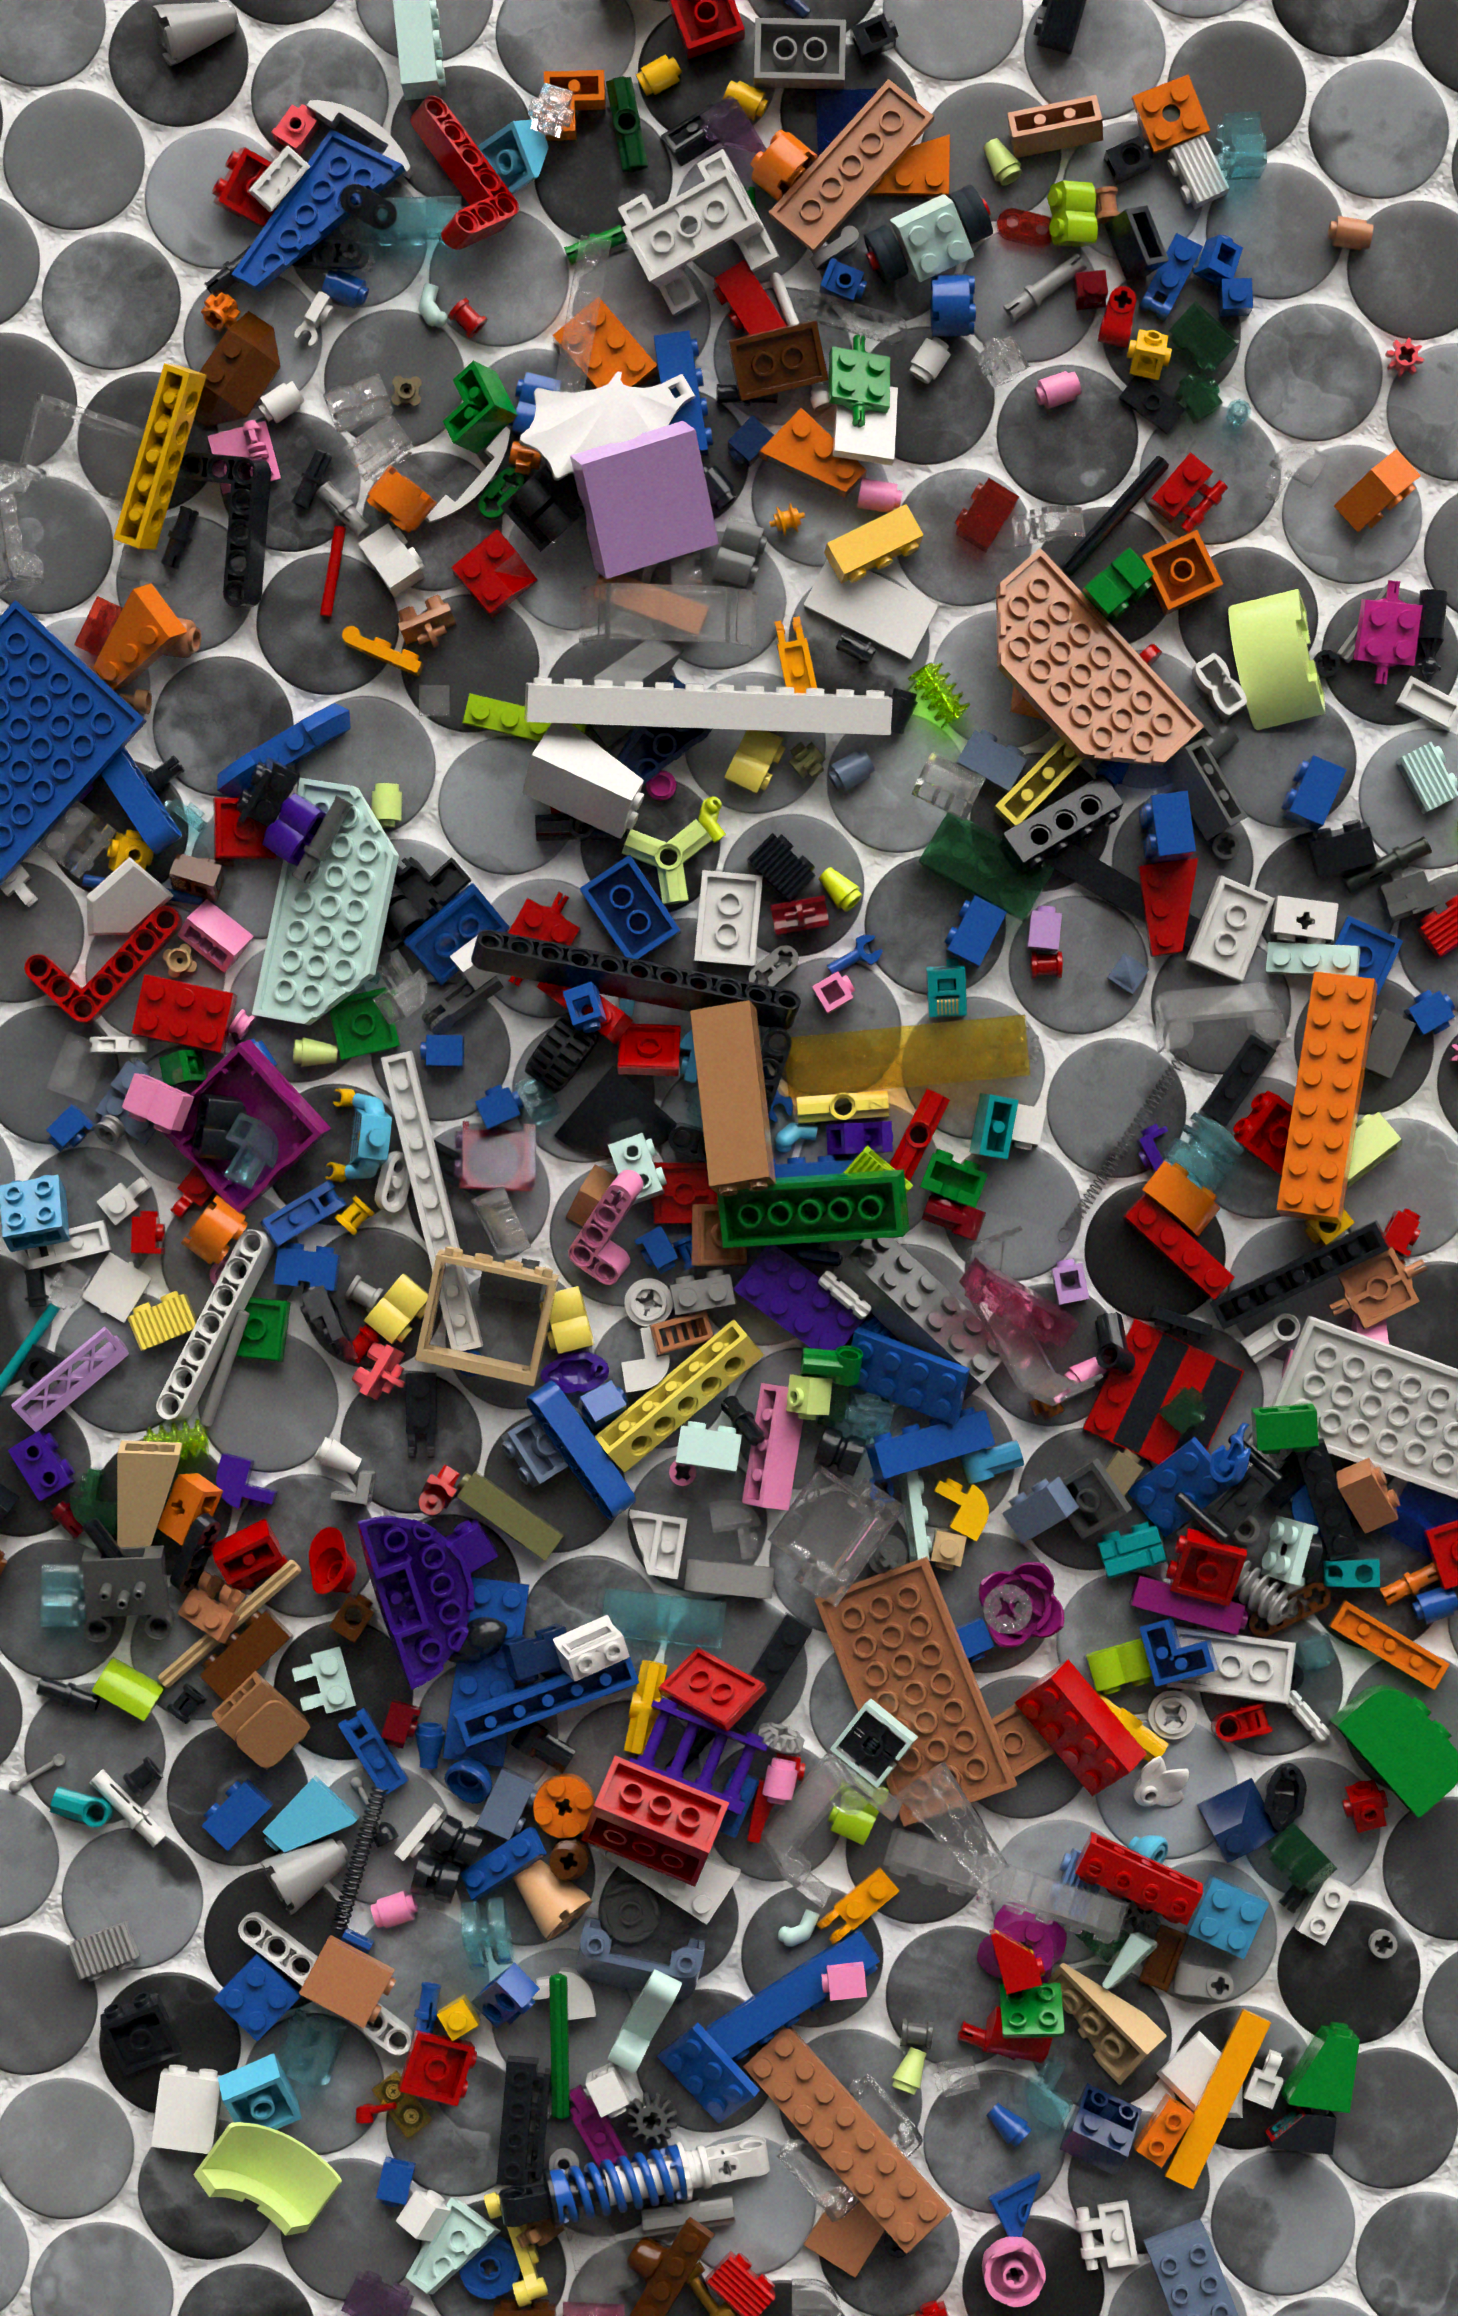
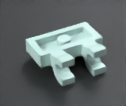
(331, 1678)

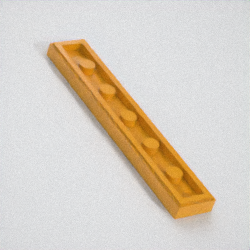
(1217, 2098)

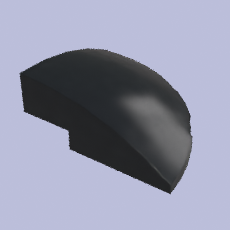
(613, 1113)

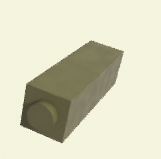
(509, 1514)

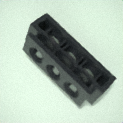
(516, 2119)

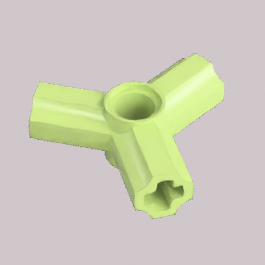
(671, 877)

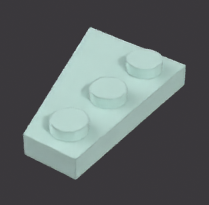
(453, 2246)

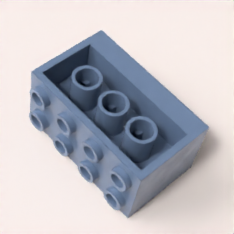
(1190, 2272)

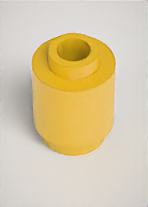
(659, 75)
(749, 98)

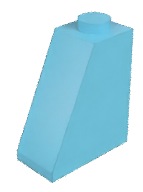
(309, 1816)

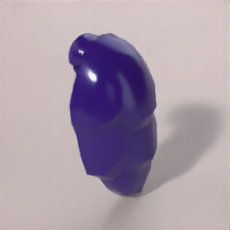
(576, 1371)

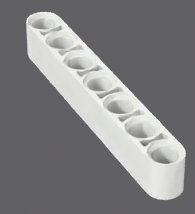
(203, 1333)
(295, 1950)

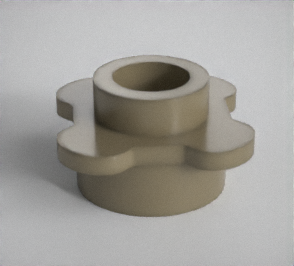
(411, 398)

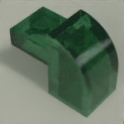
(90, 1505)

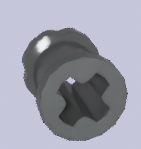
(916, 2033)

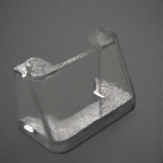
(81, 448)
(1180, 1008)
(819, 2178)

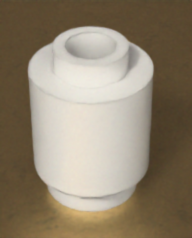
(929, 360)
(281, 402)

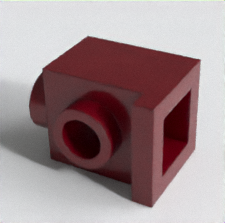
(1090, 289)
(400, 1723)

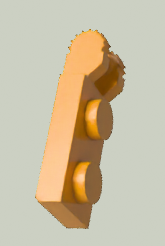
(795, 658)
(860, 1903)

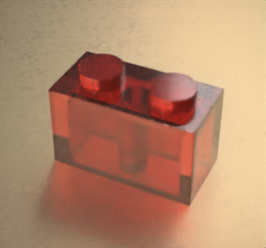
(986, 515)

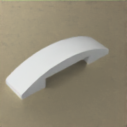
(333, 113)
(496, 452)

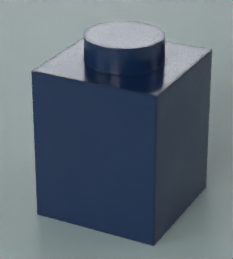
(748, 441)

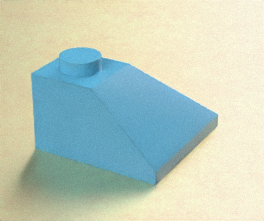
(516, 153)

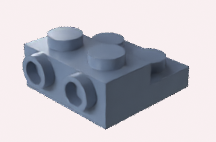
(114, 1099)
(532, 1452)

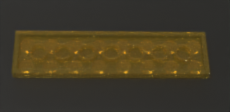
(908, 1056)

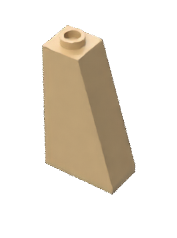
(143, 1485)

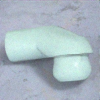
(800, 1933)

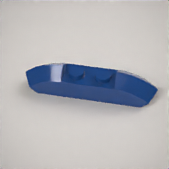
(286, 747)

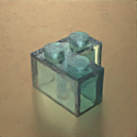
(1243, 145)

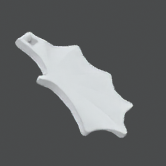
(592, 418)

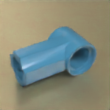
(986, 1462)

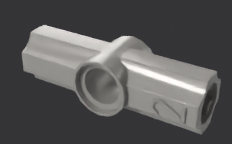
(672, 2217)

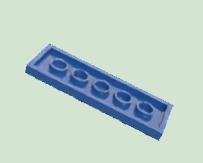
(490, 1677)

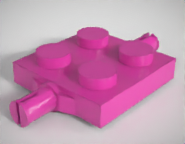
(1387, 632)

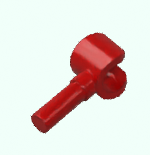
(366, 2113)

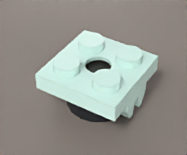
(1292, 1551)

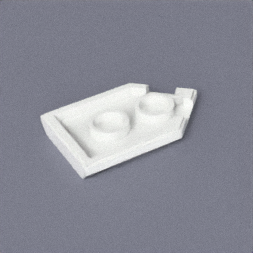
(124, 900)
(1190, 2071)

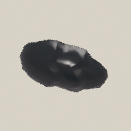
(483, 1641)
(1285, 1795)

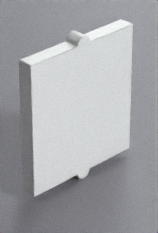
(116, 1287)

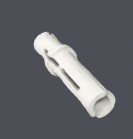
(128, 1808)

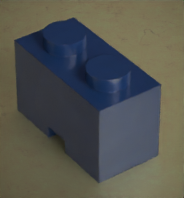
(533, 1655)

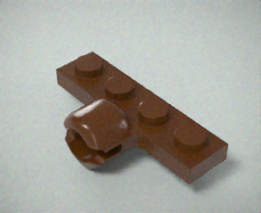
(667, 2268)

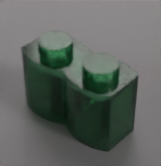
(1302, 1858)

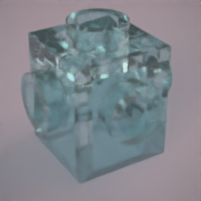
(868, 1415)

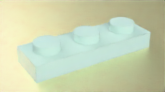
(1307, 958)
(915, 1515)

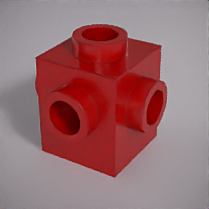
(1365, 1805)

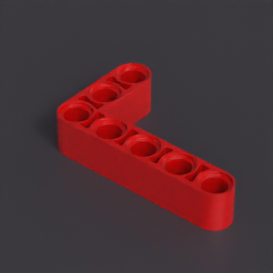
(489, 199)
(110, 970)

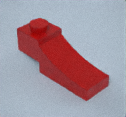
(762, 1807)

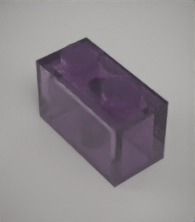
(376, 2298)

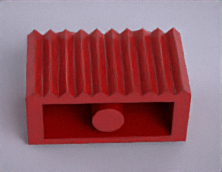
(1441, 929)
(740, 2285)

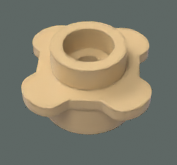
(171, 957)

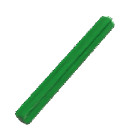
(559, 2045)

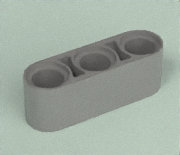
(729, 1578)

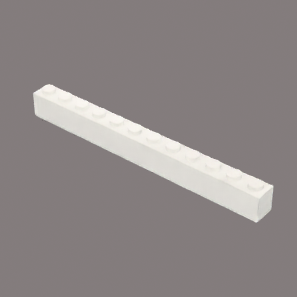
(708, 708)

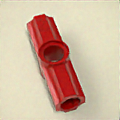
(926, 1116)

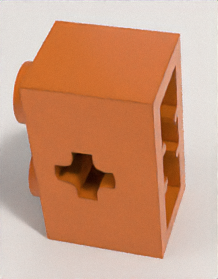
(189, 1499)
(1163, 2130)

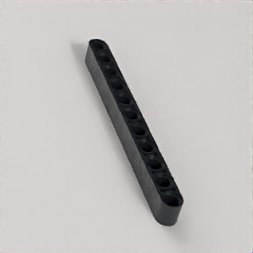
(628, 977)

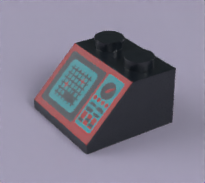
(1303, 2131)

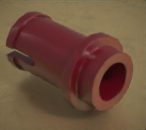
(66, 1519)

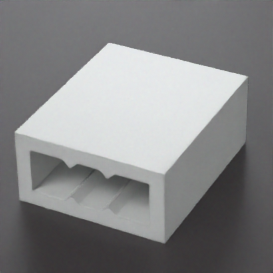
(187, 2110)

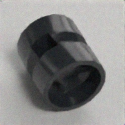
(839, 1451)
(457, 1841)
(446, 1874)

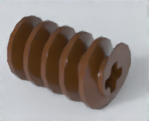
(580, 1861)

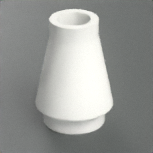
(336, 1456)

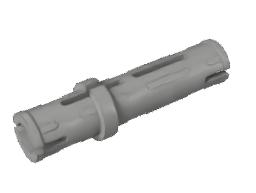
(1036, 293)

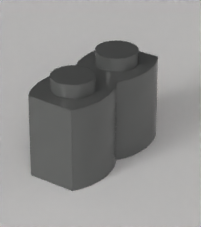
(738, 554)

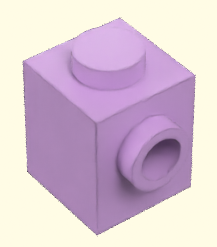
(1044, 929)

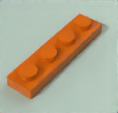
(1389, 1644)

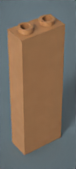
(733, 1098)

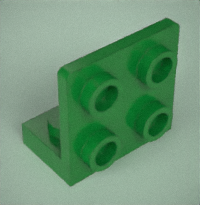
(1032, 2012)

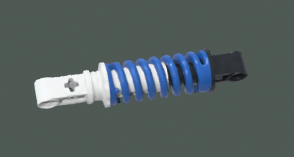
(664, 2172)

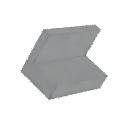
(364, 1490)

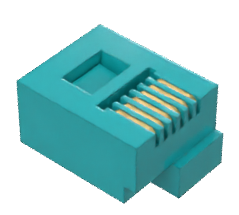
(946, 989)

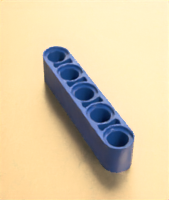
(140, 802)
(580, 1450)

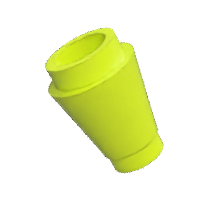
(840, 889)

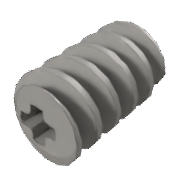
(1262, 1597)

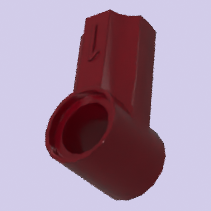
(958, 1218)

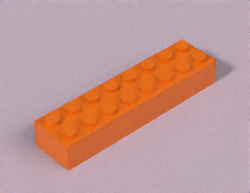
(1327, 1097)

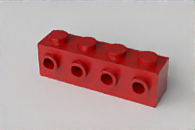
(1138, 1879)

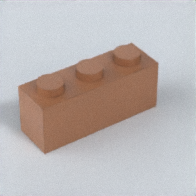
(1055, 126)

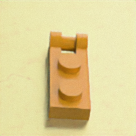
(381, 650)

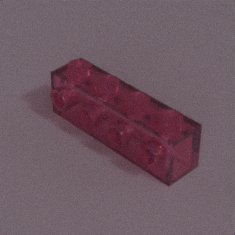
(1018, 1302)

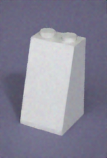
(583, 780)

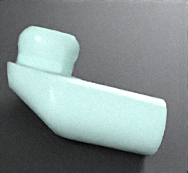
(428, 307)

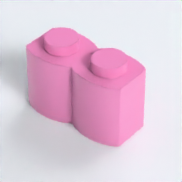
(158, 1103)

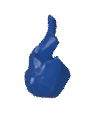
(1230, 1465)

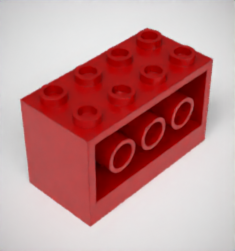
(655, 1821)

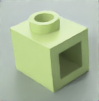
(809, 1396)

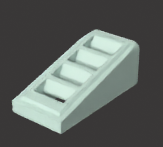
(1132, 1954)

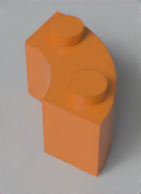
(1181, 1197)

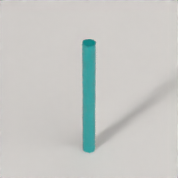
(32, 1338)

